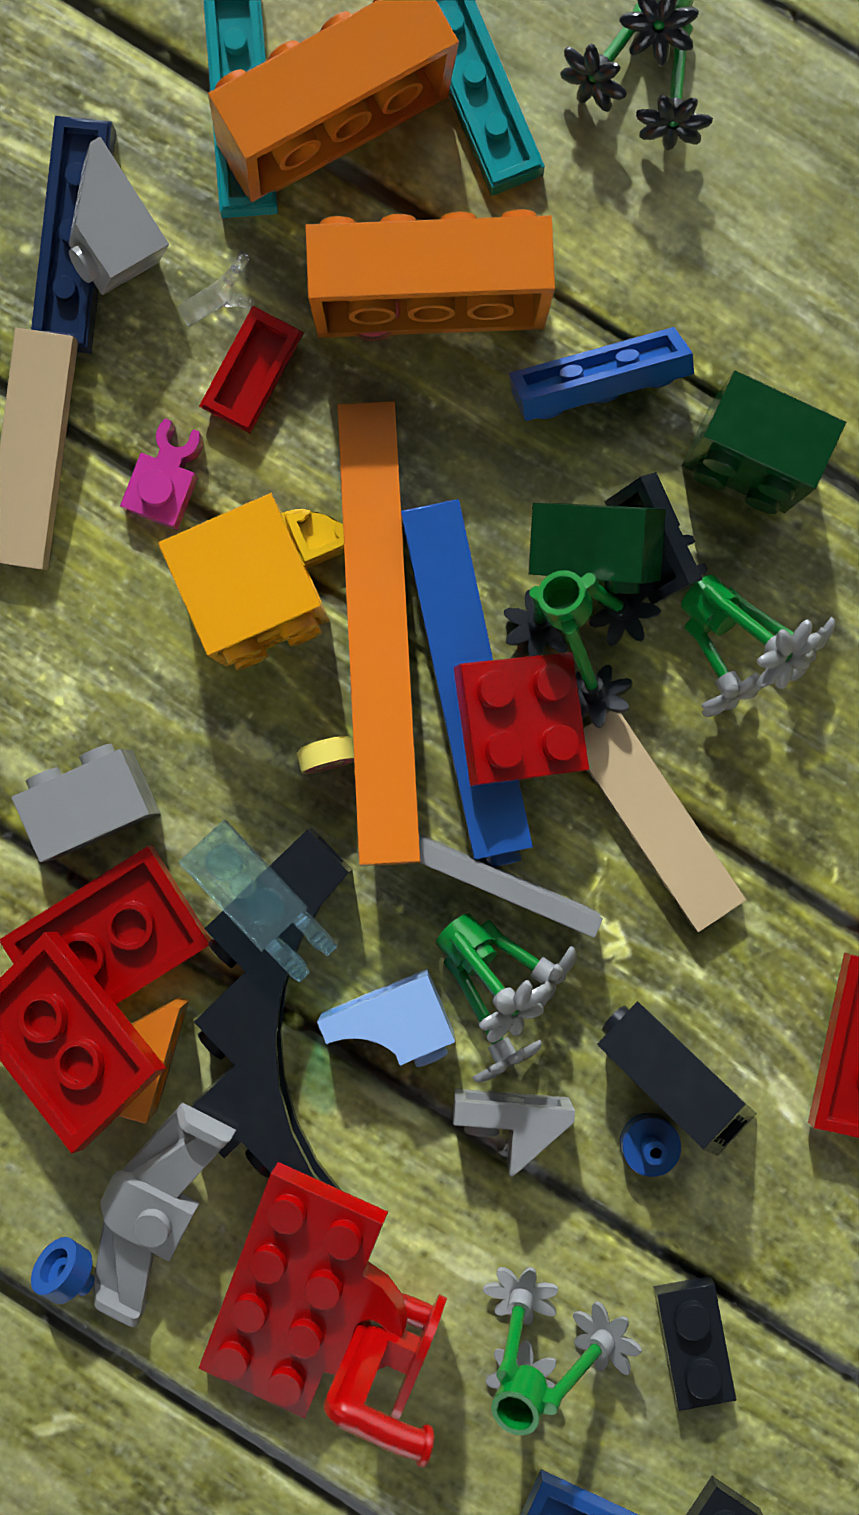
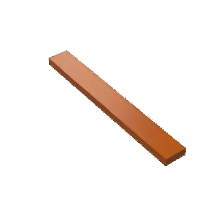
(378, 635)

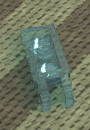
(254, 896)

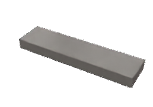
(509, 887)

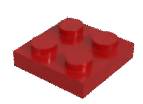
(520, 718)

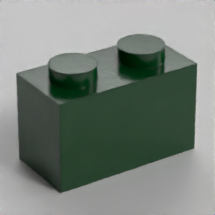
(609, 541)

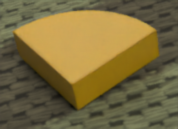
(315, 535)

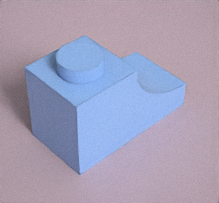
(399, 1016)

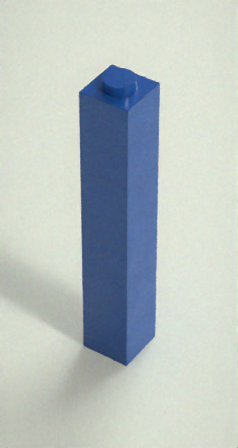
(456, 636)

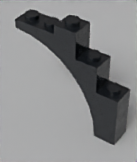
(249, 1021)

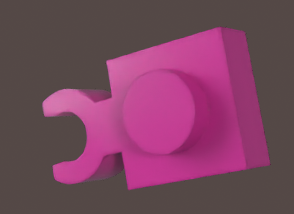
(161, 485)

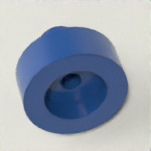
(645, 1133)
(63, 1271)

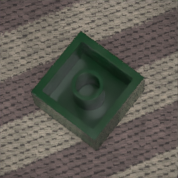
(762, 444)

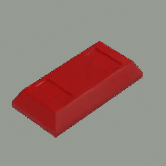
(251, 369)

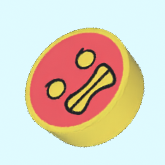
(325, 753)

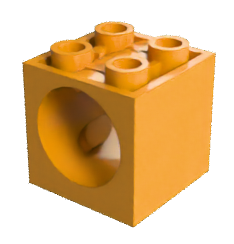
(245, 583)

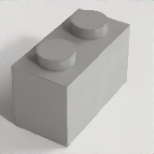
(85, 803)

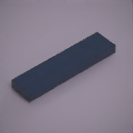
(62, 297)

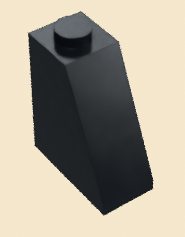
(675, 1078)

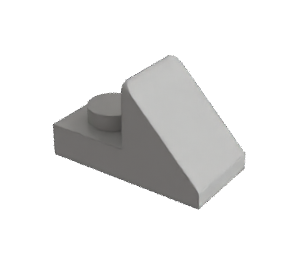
(531, 1120)

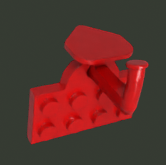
(317, 1305)

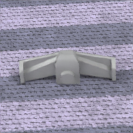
(147, 1209)

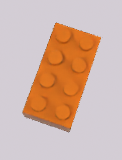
(332, 92)
(444, 272)

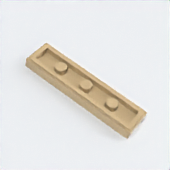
(34, 444)
(659, 823)

